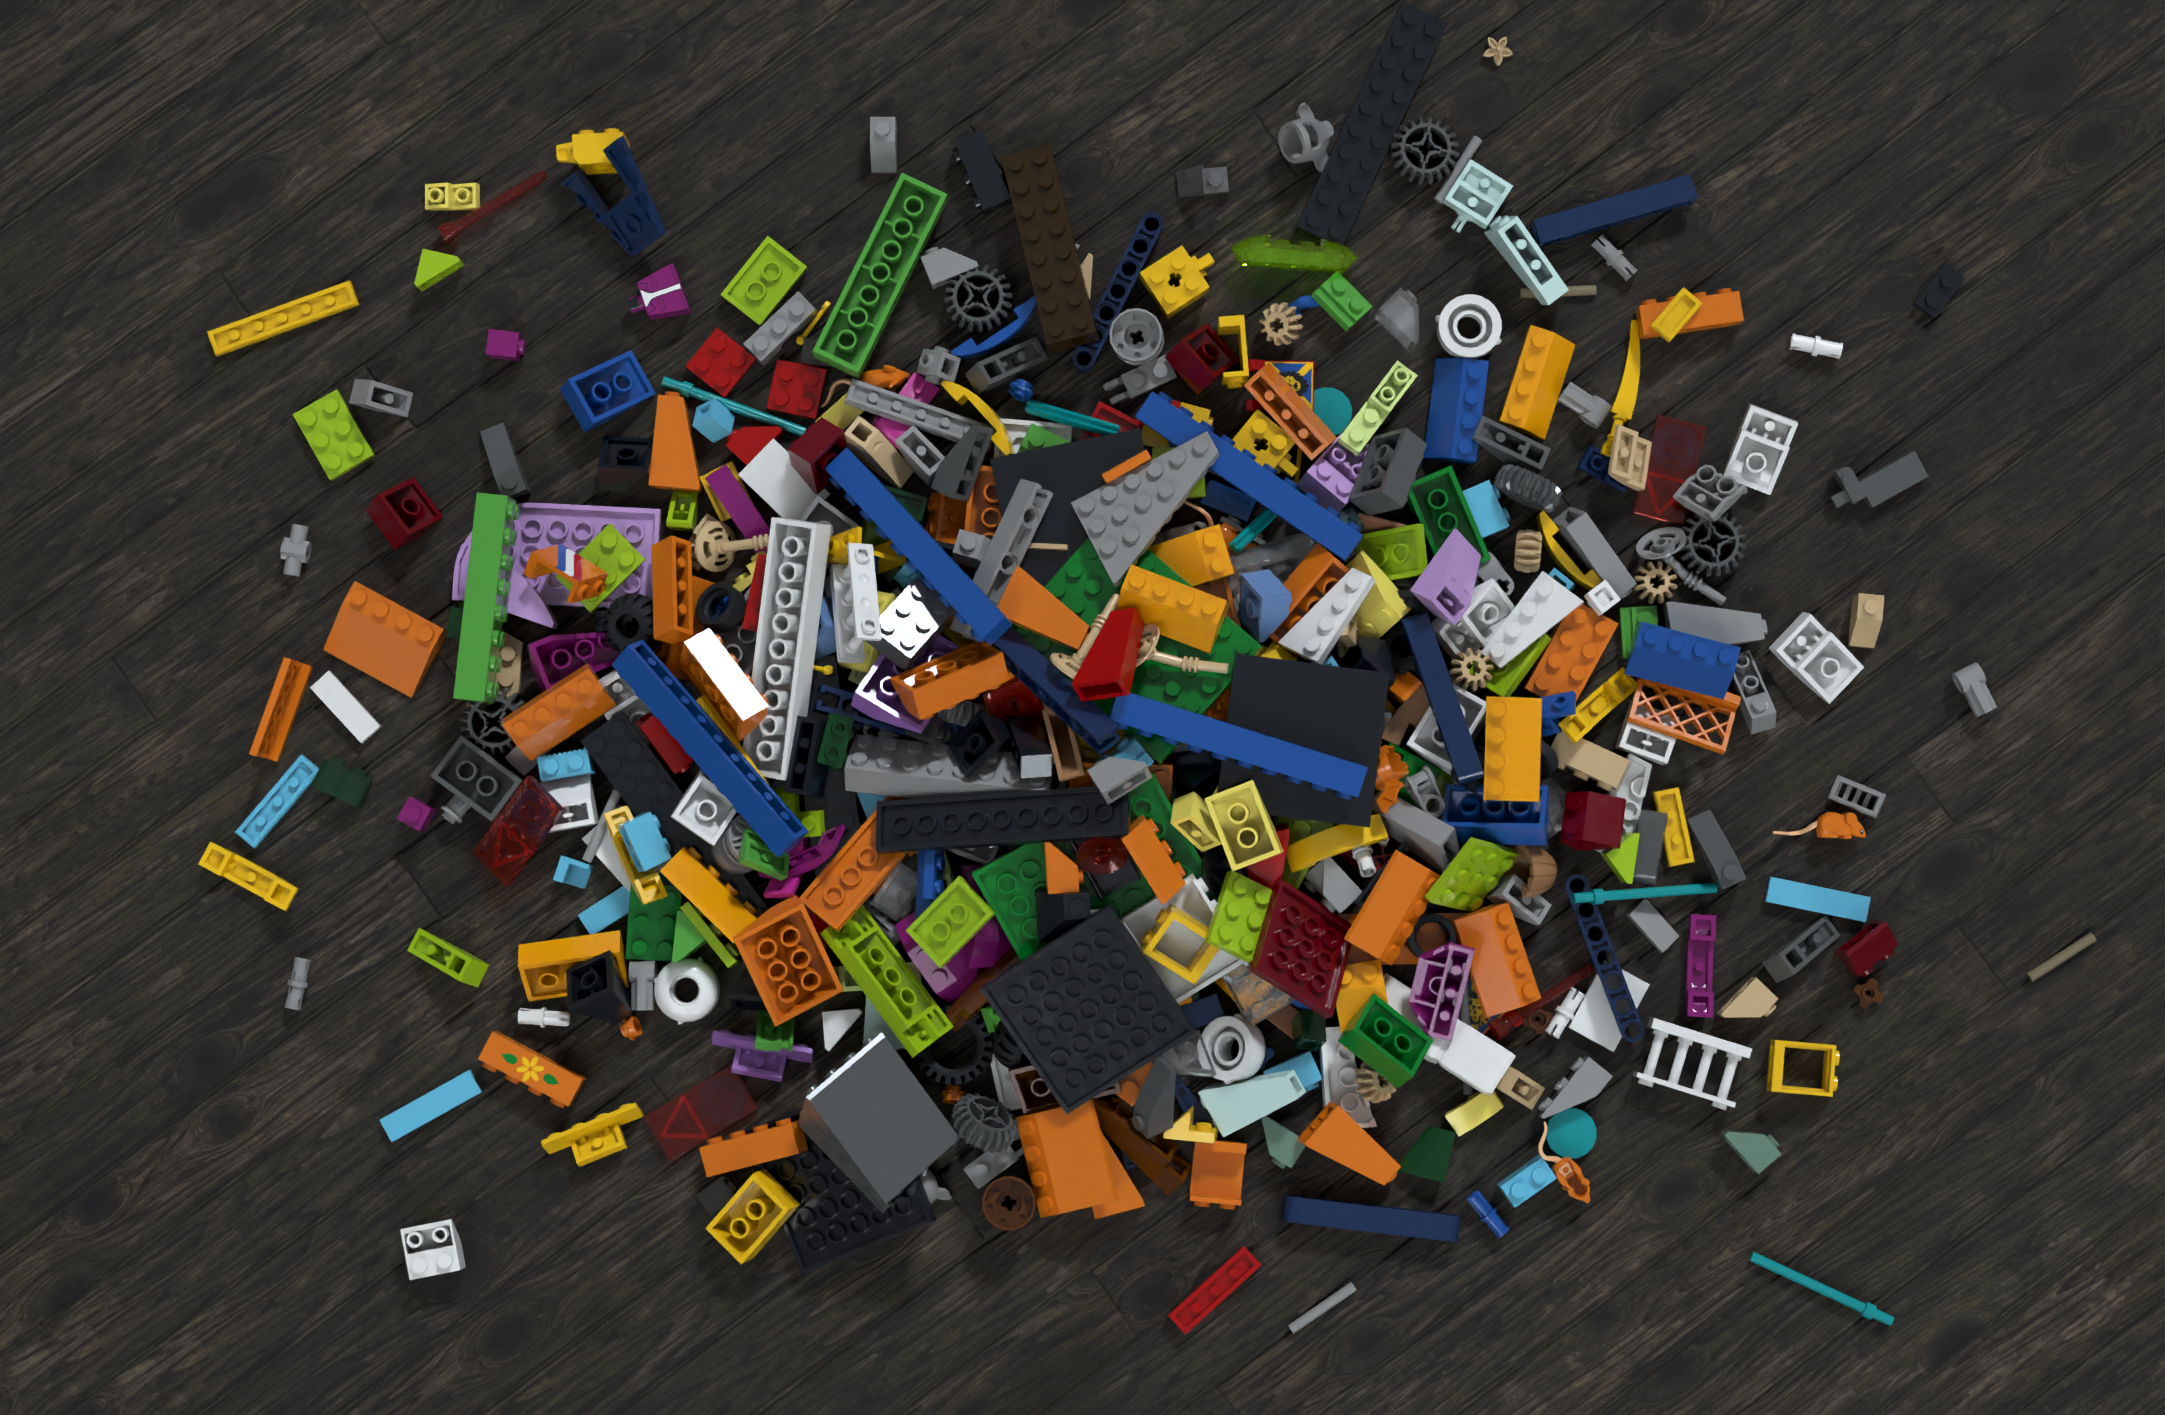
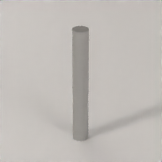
(1458, 169)
(600, 828)
(1322, 1307)

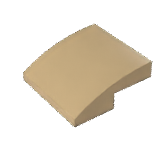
(1629, 458)

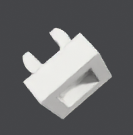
(1601, 598)

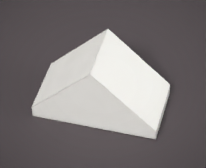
(837, 1023)

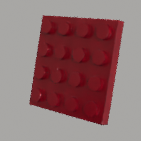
(1302, 949)

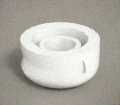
(1480, 310)
(707, 994)
(1219, 1039)

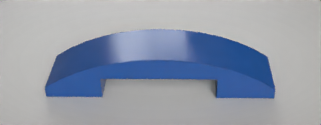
(971, 350)

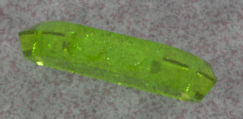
(1281, 254)

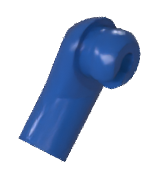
(1303, 302)

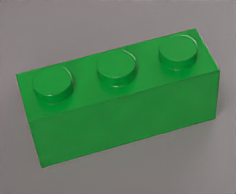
(1386, 1041)

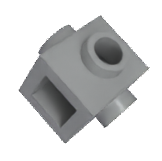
(938, 365)

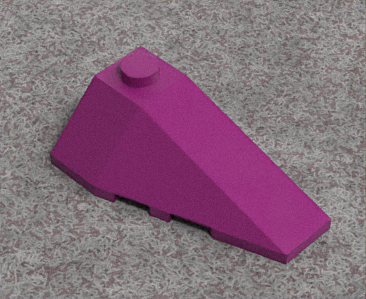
(563, 654)

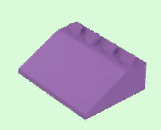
(879, 698)

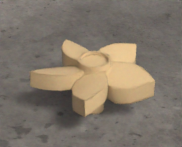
(1497, 50)

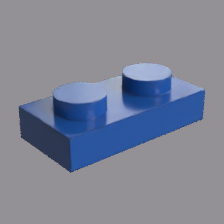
(1228, 501)

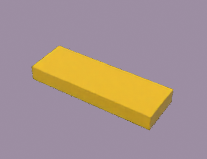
(1676, 838)

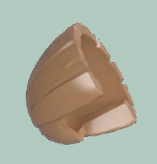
(1534, 866)

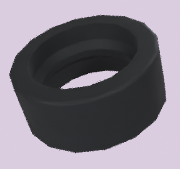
(732, 614)
(1433, 918)

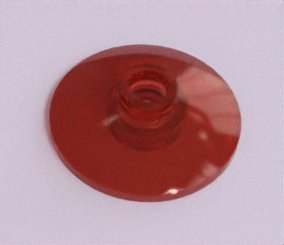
(1102, 855)

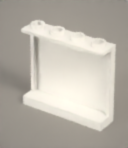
(1178, 940)

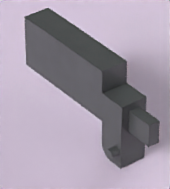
(1879, 484)

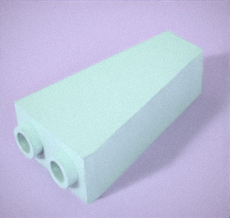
(1526, 258)
(1249, 1099)

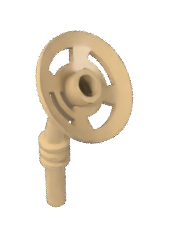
(723, 545)
(1148, 652)
(1071, 665)

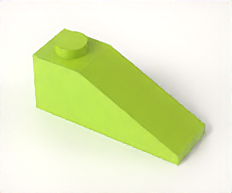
(448, 958)

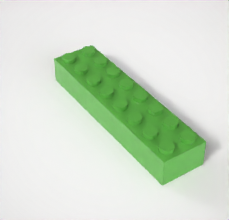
(880, 275)
(485, 598)

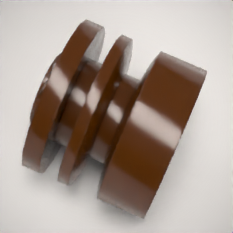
(999, 1215)

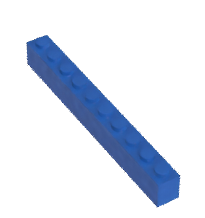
(1253, 479)
(918, 546)
(1238, 743)
(709, 748)

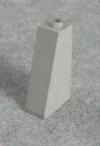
(1594, 550)
(1715, 623)
(1421, 832)

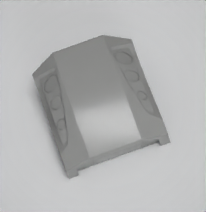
(1709, 493)

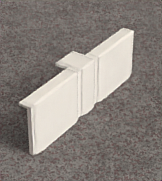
(1469, 1055)

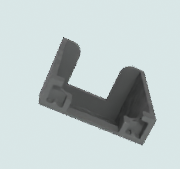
(876, 1122)

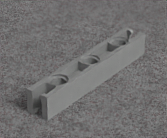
(1009, 544)

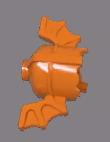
(1389, 773)

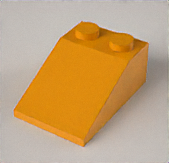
(1197, 556)
(1357, 986)

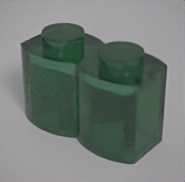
(342, 782)

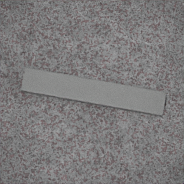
(909, 411)

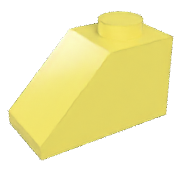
(1194, 821)

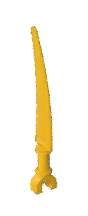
(1627, 393)

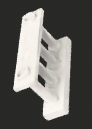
(855, 603)
(1710, 1046)

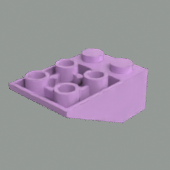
(1333, 476)
(1449, 579)

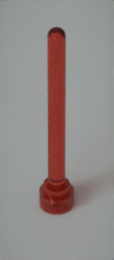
(451, 229)
(1502, 1026)

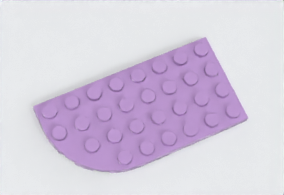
(574, 527)

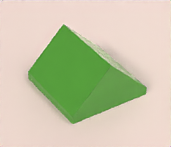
(686, 938)

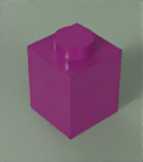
(505, 345)
(416, 814)

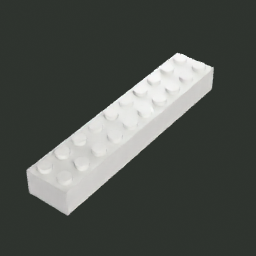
(787, 637)

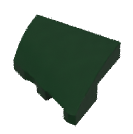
(1430, 1154)

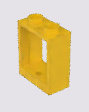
(1199, 961)
(1776, 1064)

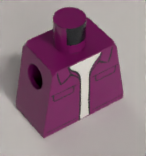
(660, 295)

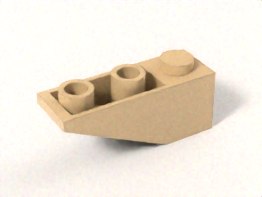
(877, 452)

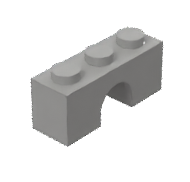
(776, 330)

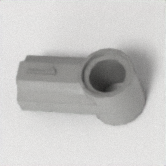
(1589, 408)
(1972, 684)
(642, 977)

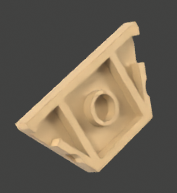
(511, 667)

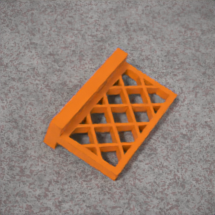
(1726, 706)
(281, 709)

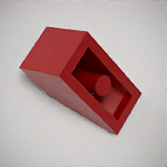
(751, 440)

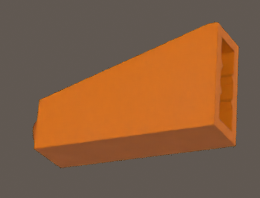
(673, 449)
(1038, 611)
(1345, 1142)
(1126, 1191)

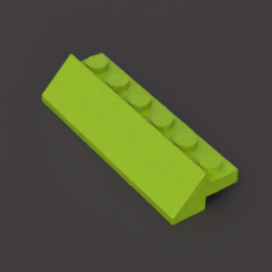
(888, 982)

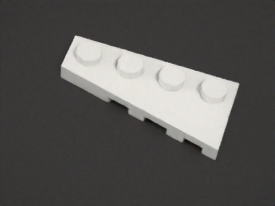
(1533, 616)
(1325, 622)
(1633, 790)
(1338, 1075)

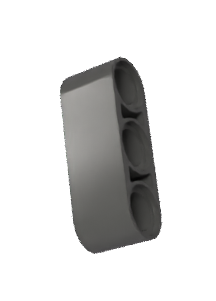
(1650, 845)

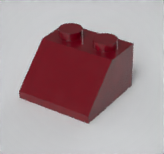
(1201, 358)
(816, 451)
(403, 513)
(1592, 821)
(1867, 948)

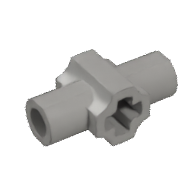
(295, 550)

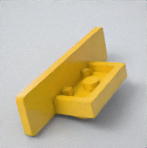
(596, 1137)

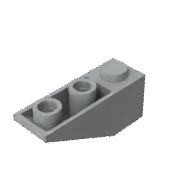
(1755, 700)
(1581, 1085)

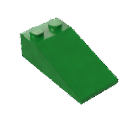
(1441, 507)

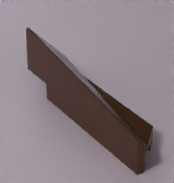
(972, 998)
(1152, 1155)

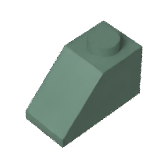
(1281, 1143)
(1753, 1148)

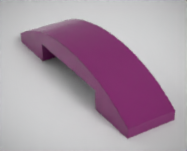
(737, 504)
(814, 856)
(1700, 966)

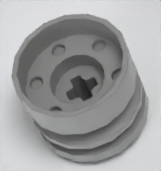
(1132, 323)
(727, 848)

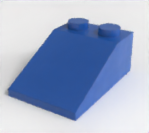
(607, 390)

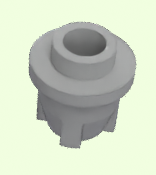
(455, 810)

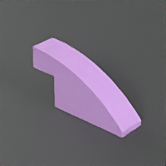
(527, 602)

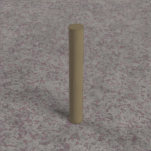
(1573, 291)
(2061, 957)

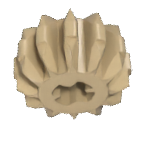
(1275, 330)
(1528, 551)
(1649, 574)
(1479, 668)
(1373, 1085)

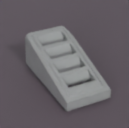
(1880, 797)

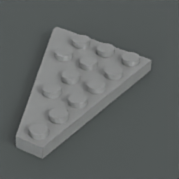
(1133, 508)

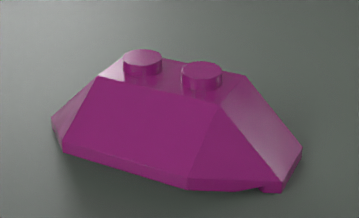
(990, 941)
(946, 981)
(1440, 988)

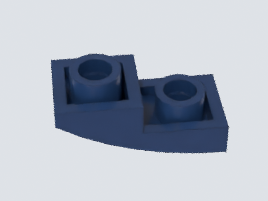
(1597, 466)

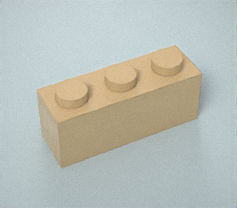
(1591, 762)

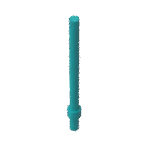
(687, 389)
(1599, 896)
(1866, 1309)

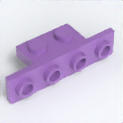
(759, 1062)

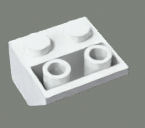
(1645, 741)
(577, 799)
(432, 1249)

